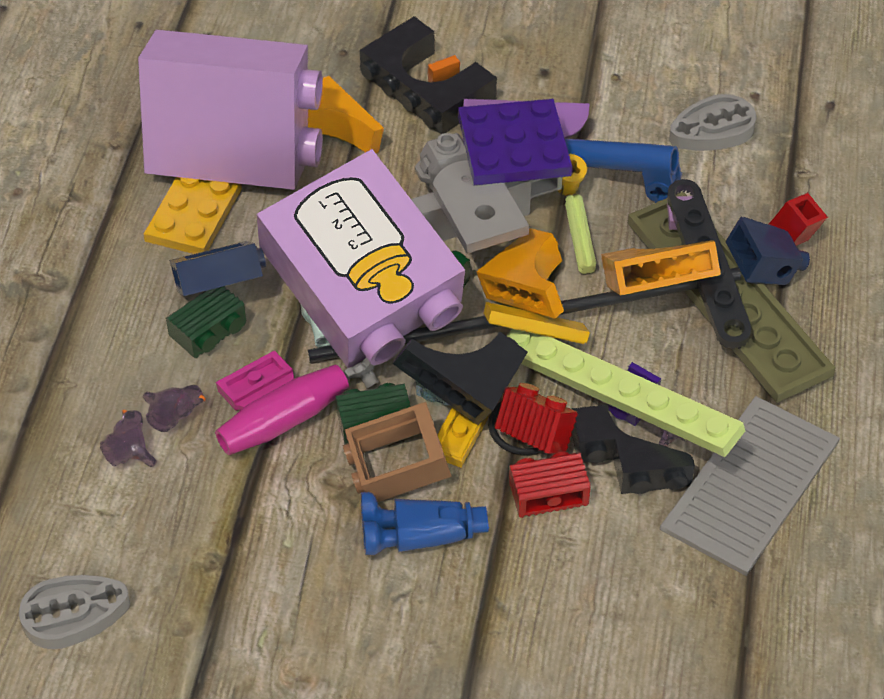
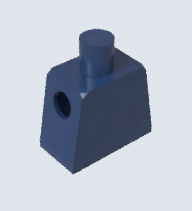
(765, 252)

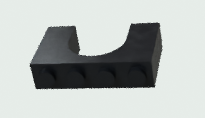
(435, 103)

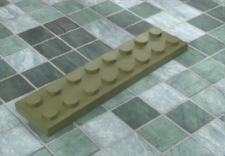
(778, 348)

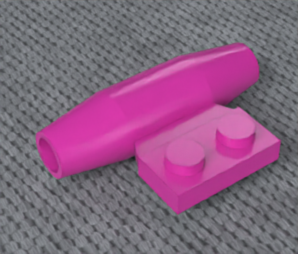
(273, 400)

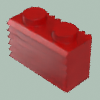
(536, 418)
(549, 484)

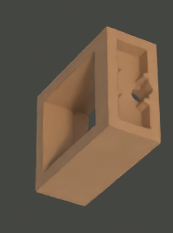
(389, 430)

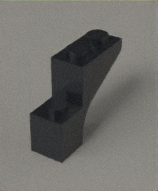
(638, 463)

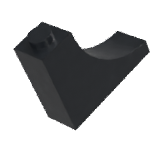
(466, 380)

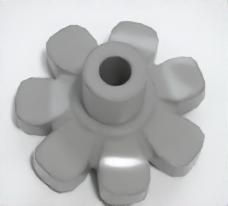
(362, 370)

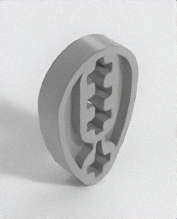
(714, 124)
(71, 628)

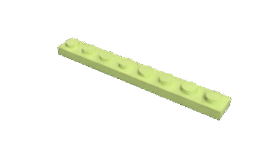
(630, 392)

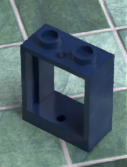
(217, 267)

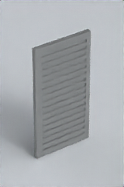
(748, 494)

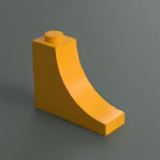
(345, 118)
(648, 269)
(521, 274)

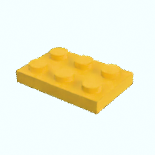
(191, 214)

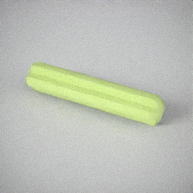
(580, 234)

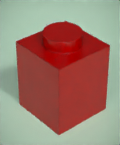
(800, 218)

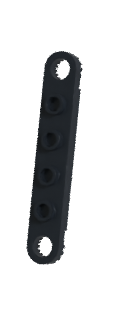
(717, 292)

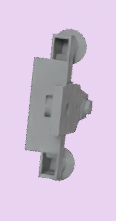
(473, 213)

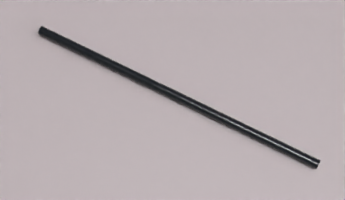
(569, 306)

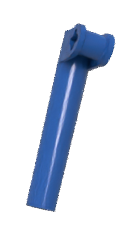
(656, 162)

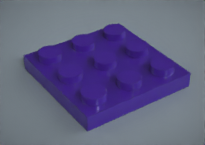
(514, 142)

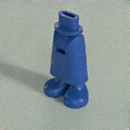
(418, 523)

